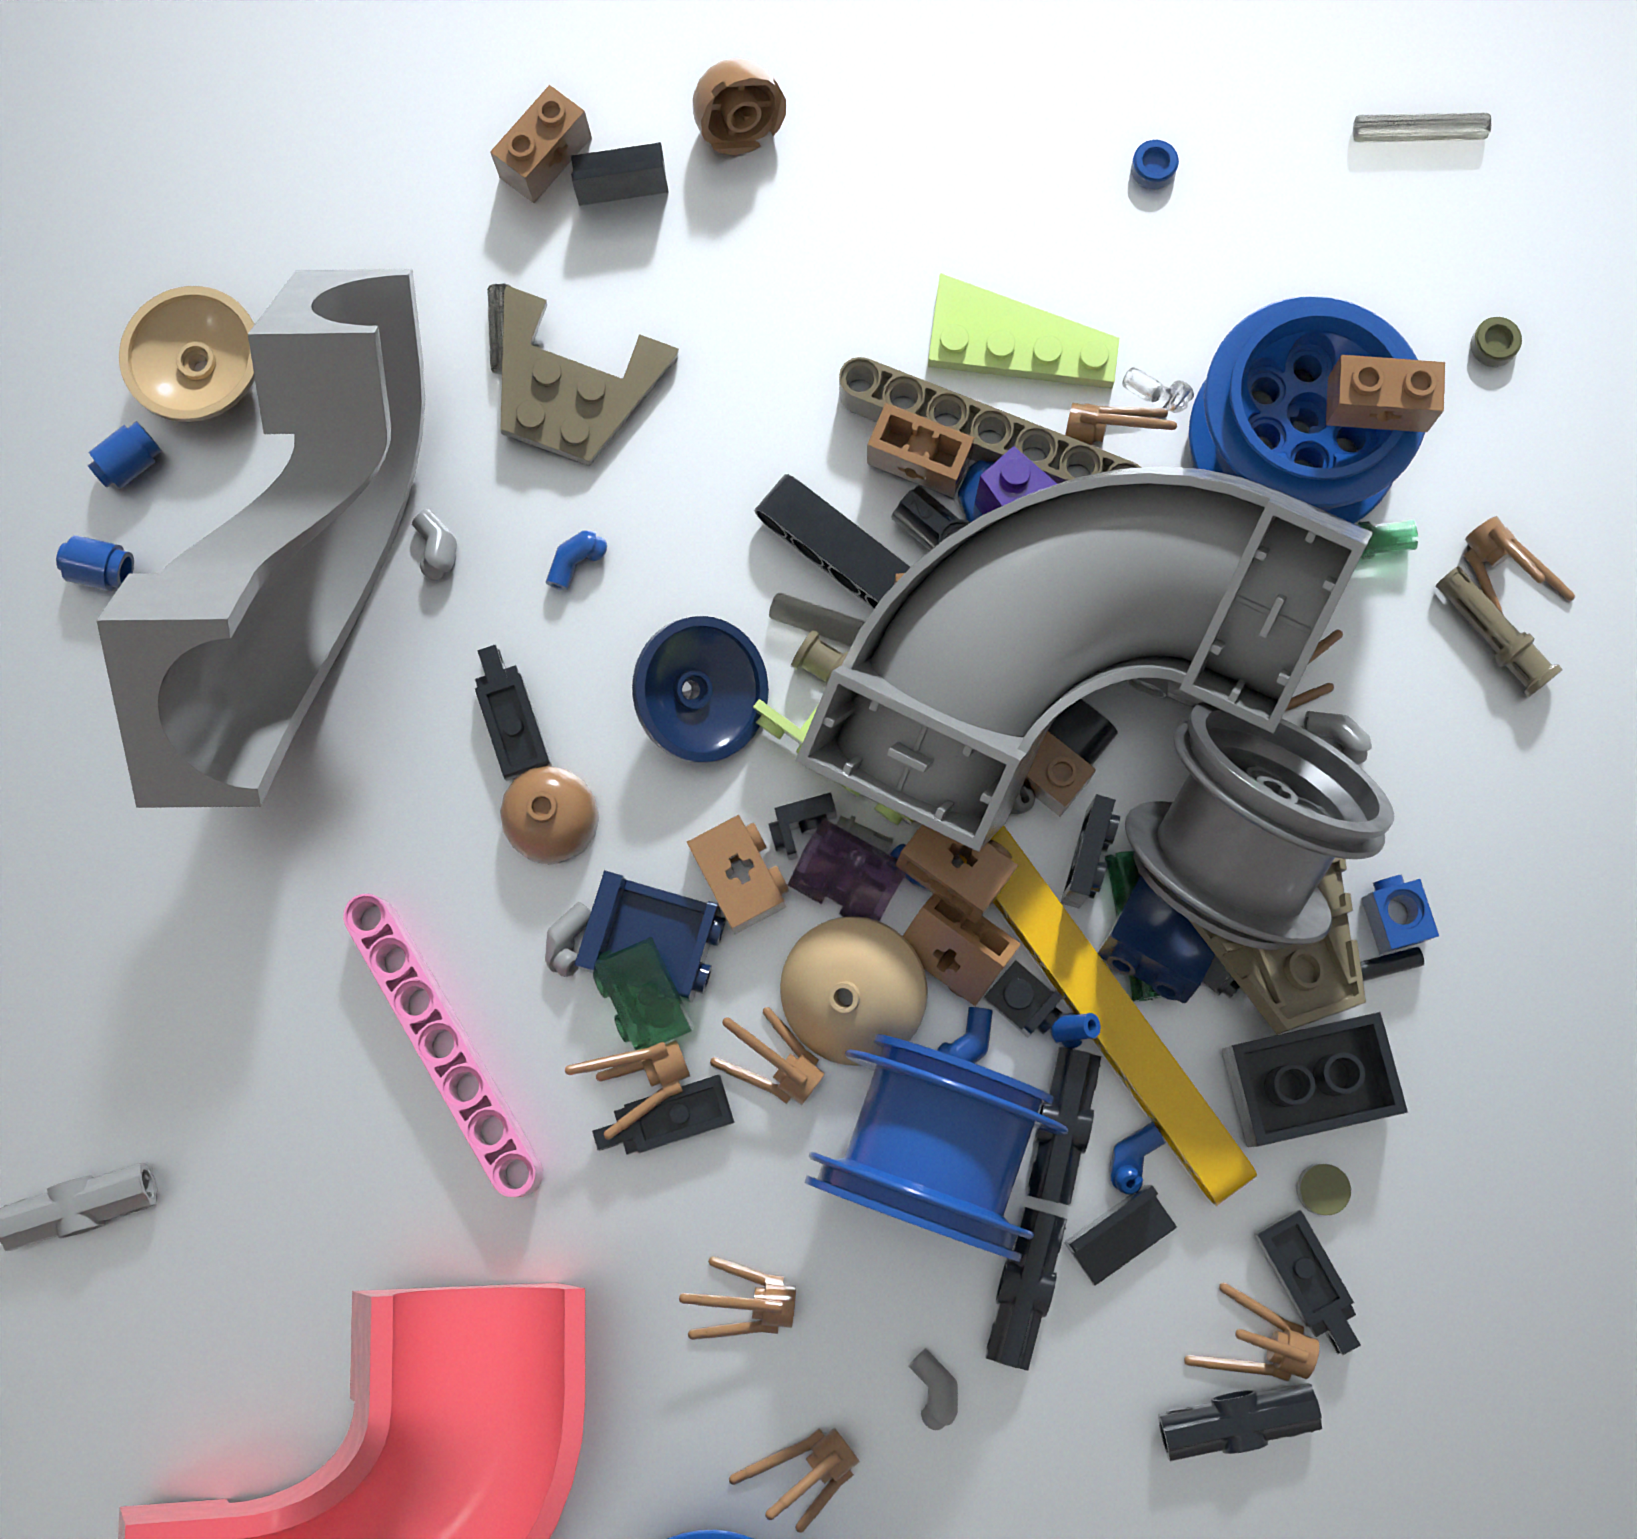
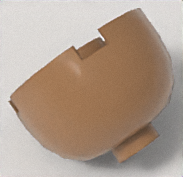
(737, 105)
(549, 815)

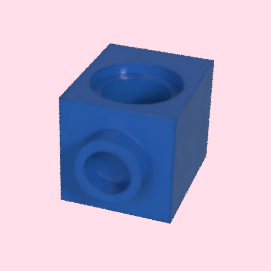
(1389, 934)

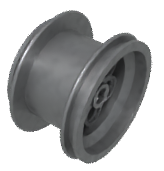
(1256, 829)

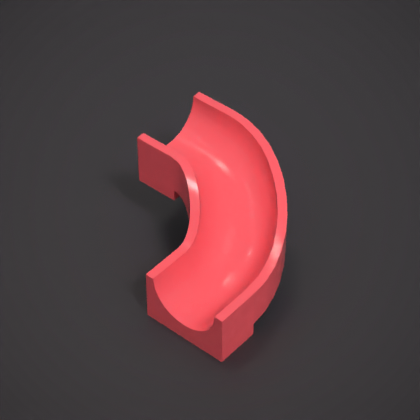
(454, 1429)

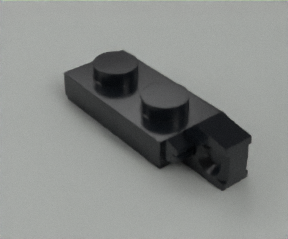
(509, 716)
(694, 1111)
(1310, 1279)

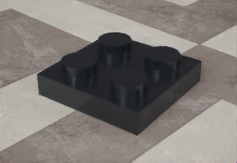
(1096, 835)

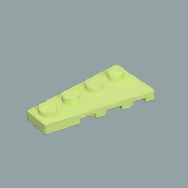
(1010, 338)

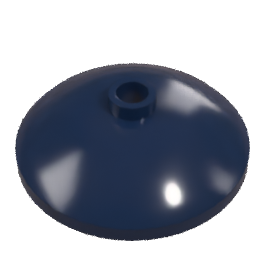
(725, 685)

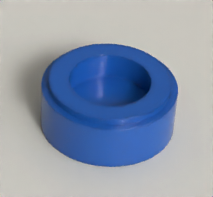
(1154, 164)

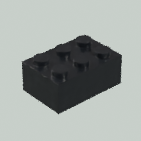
(1314, 1080)

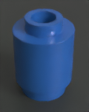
(123, 455)
(94, 563)

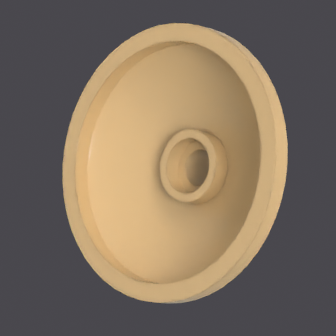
(173, 336)
(870, 963)

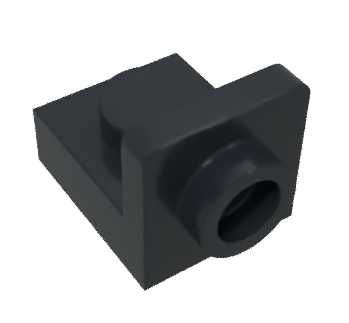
(801, 814)
(1024, 1000)

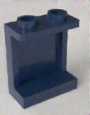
(678, 924)
(1157, 945)

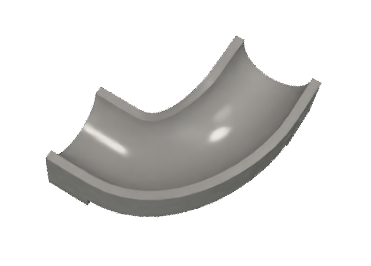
(1060, 598)
(246, 623)

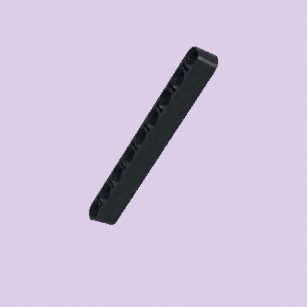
(870, 572)

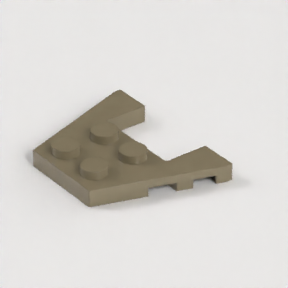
(562, 401)
(1303, 980)

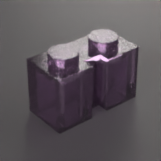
(847, 872)

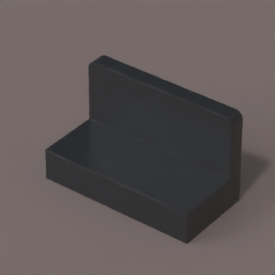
(619, 174)
(1120, 1234)

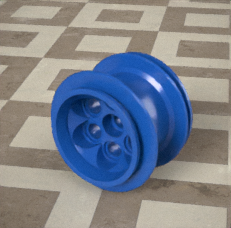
(1262, 357)
(938, 1144)

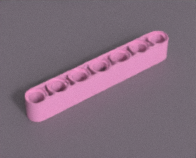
(423, 1029)

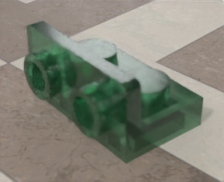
(642, 995)

